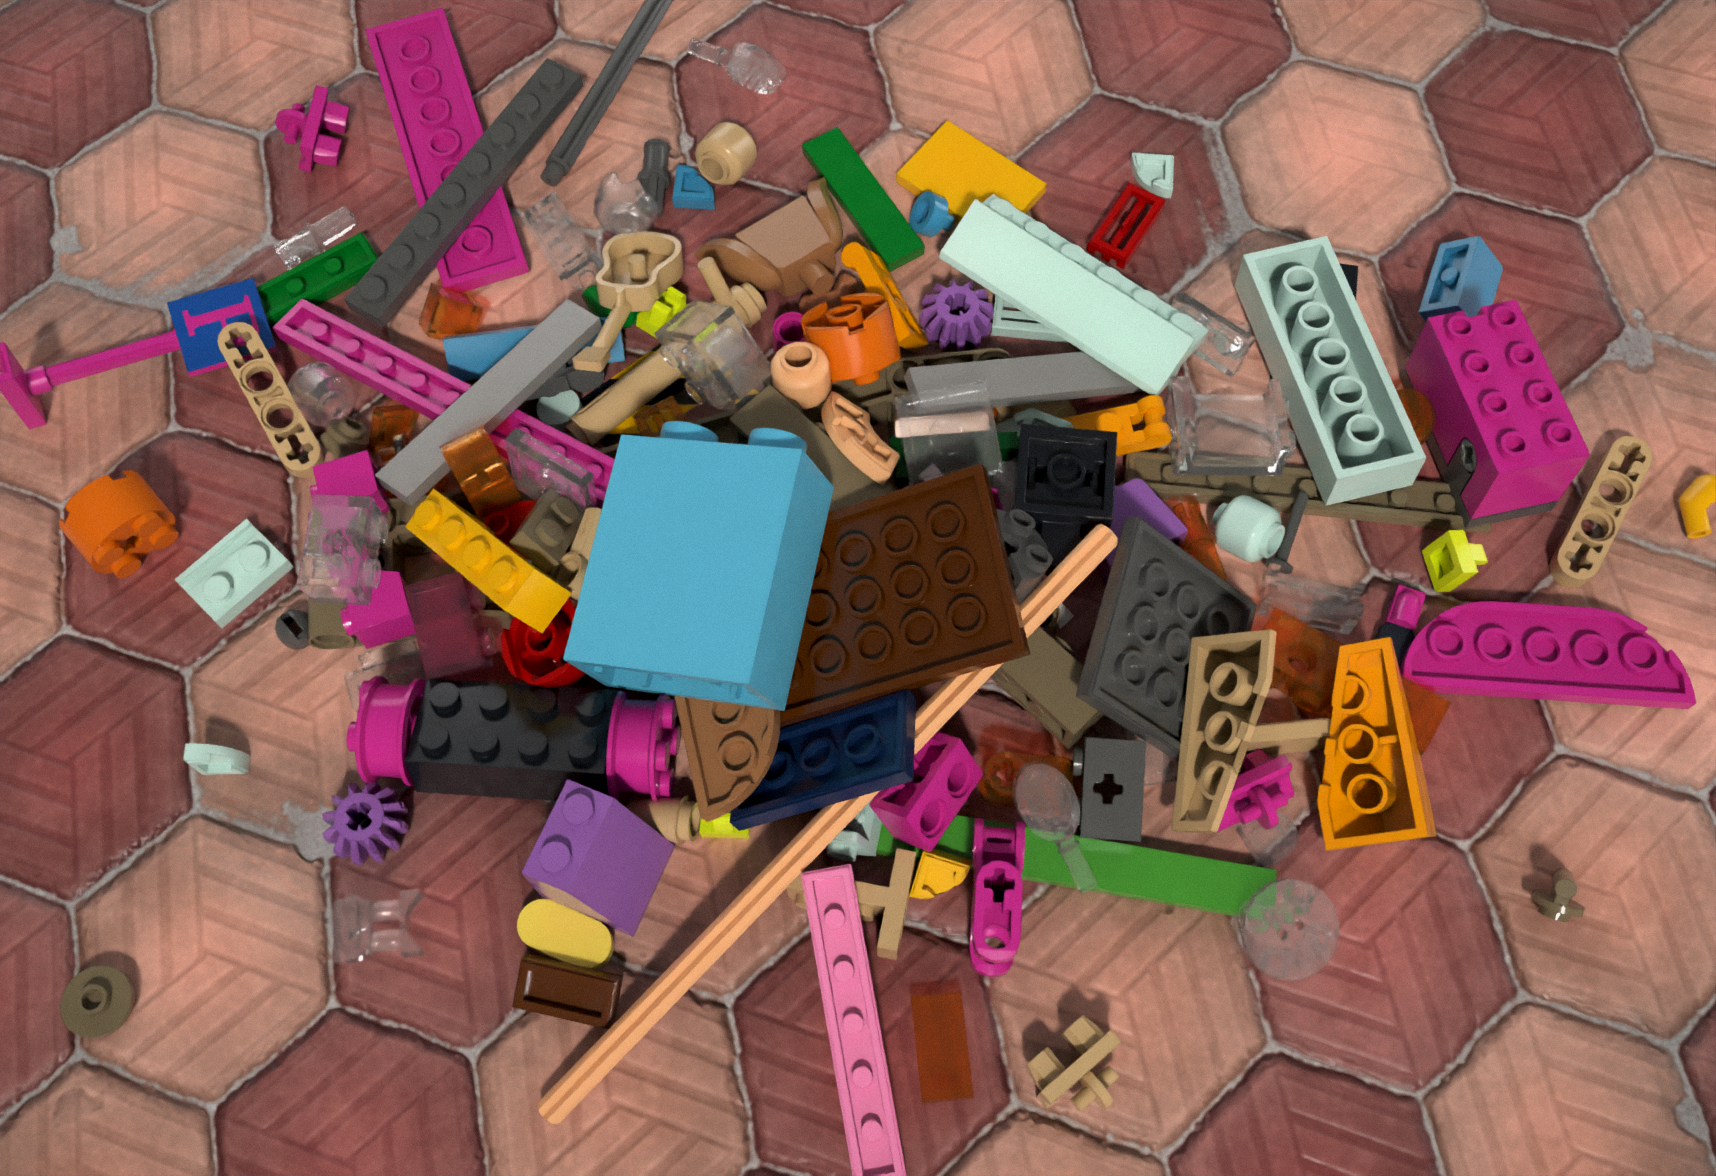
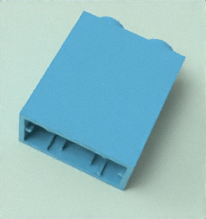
(702, 566)

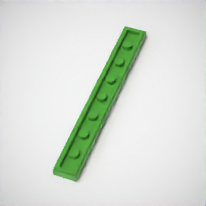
(1118, 869)

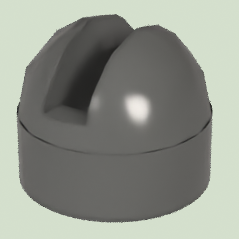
(284, 632)

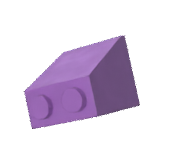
(598, 858)

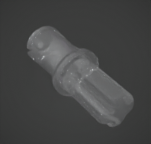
(315, 237)

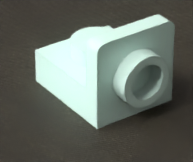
(857, 838)

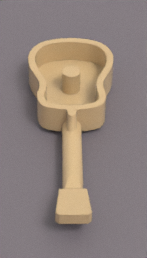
(632, 280)

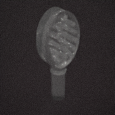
(744, 63)
(1053, 813)

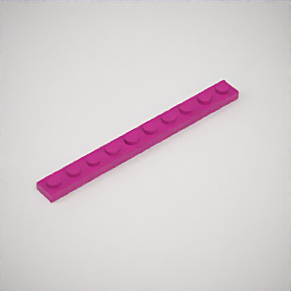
(417, 382)

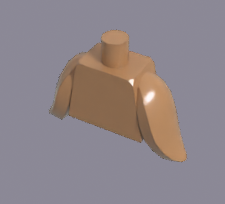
(786, 248)

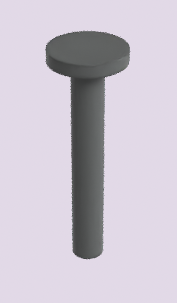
(1290, 533)

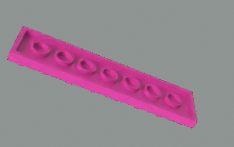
(435, 131)

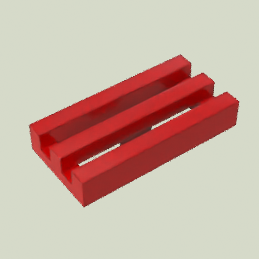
(1111, 249)

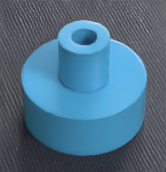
(930, 214)

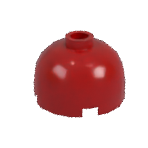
(538, 655)

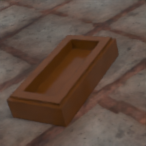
(567, 991)

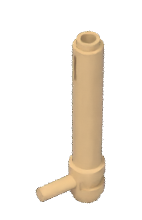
(654, 373)

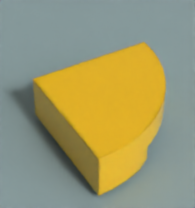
(938, 873)

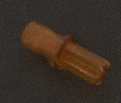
(1199, 541)

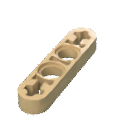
(269, 400)
(1605, 513)

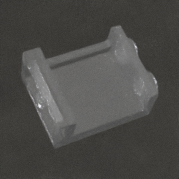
(1228, 431)

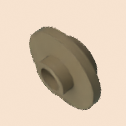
(97, 1001)

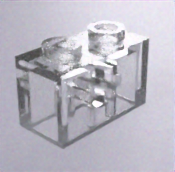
(342, 550)

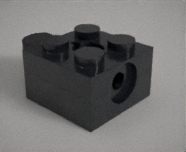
(1065, 483)

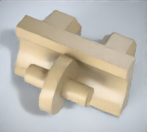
(1091, 1048)

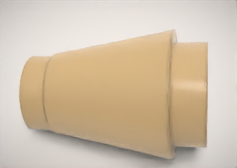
(672, 817)

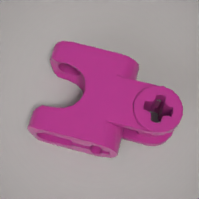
(997, 867)

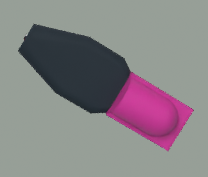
(1402, 619)

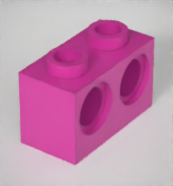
(927, 805)

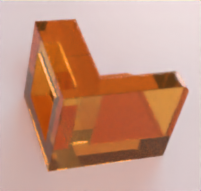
(449, 313)

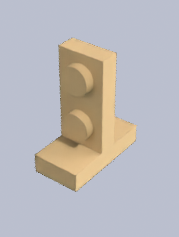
(880, 901)

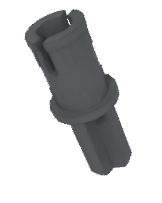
(654, 171)

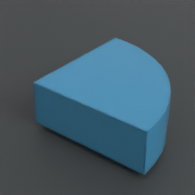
(692, 190)

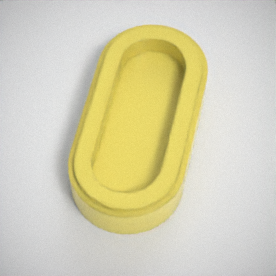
(565, 934)

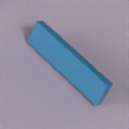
(478, 352)

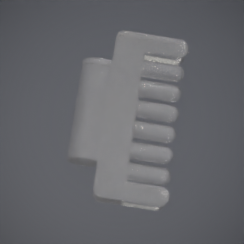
(390, 662)

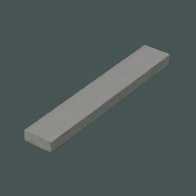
(1026, 378)
(490, 399)

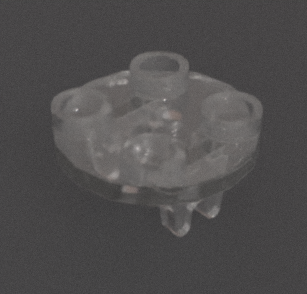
(1278, 908)

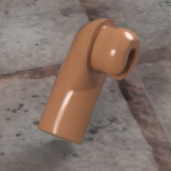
(844, 286)

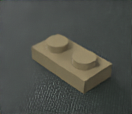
(548, 530)

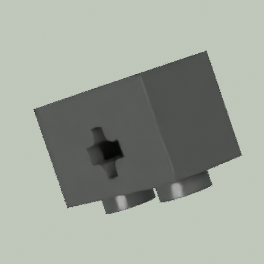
(1123, 813)

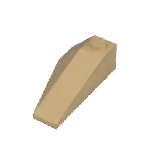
(1221, 709)

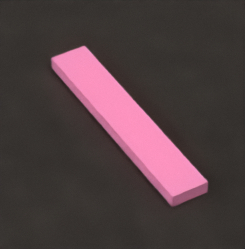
(853, 1023)

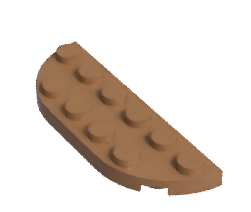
(726, 750)

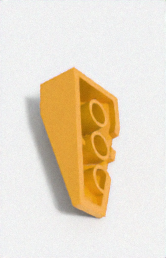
(1372, 763)

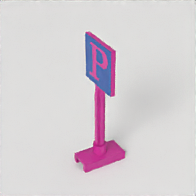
(196, 331)

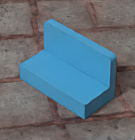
(1461, 278)

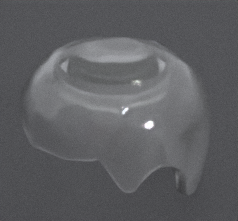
(623, 206)

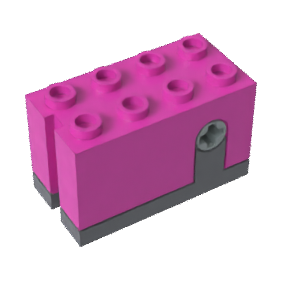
(1498, 414)

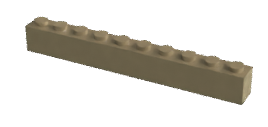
(1039, 682)

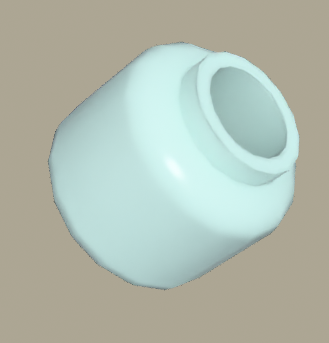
(1248, 528)

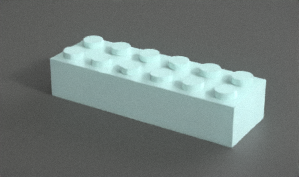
(1329, 370)

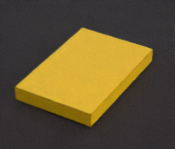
(967, 170)

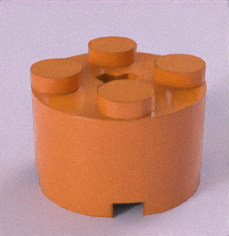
(855, 336)
(118, 523)

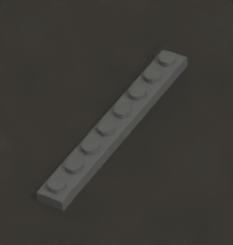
(463, 193)

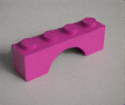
(389, 611)

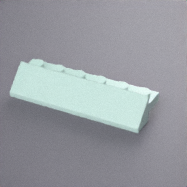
(1072, 294)

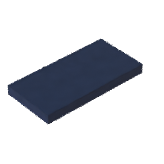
(835, 760)

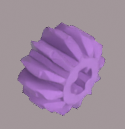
(956, 315)
(351, 837)

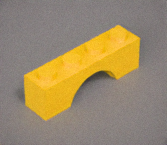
(488, 561)

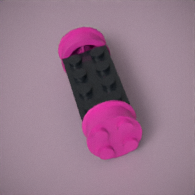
(513, 738)

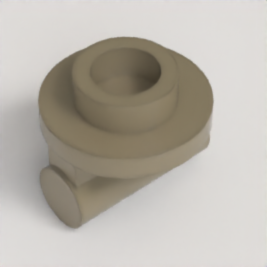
(345, 437)
(1557, 903)

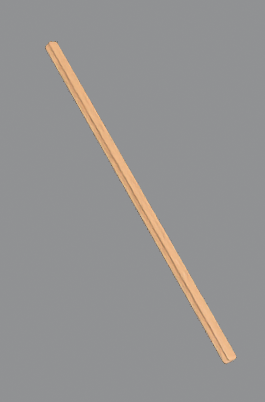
(800, 853)

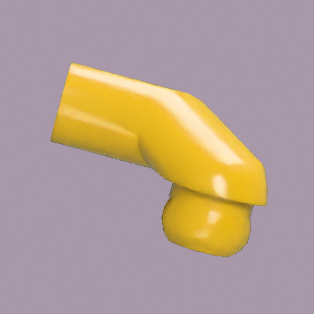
(1694, 503)

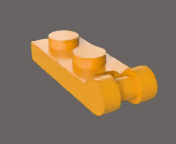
(879, 280)
(1120, 420)

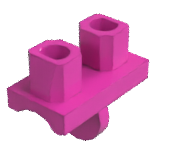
(322, 114)
(1259, 791)

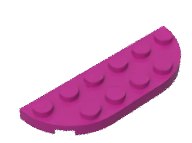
(1546, 656)

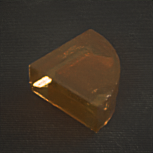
(387, 421)

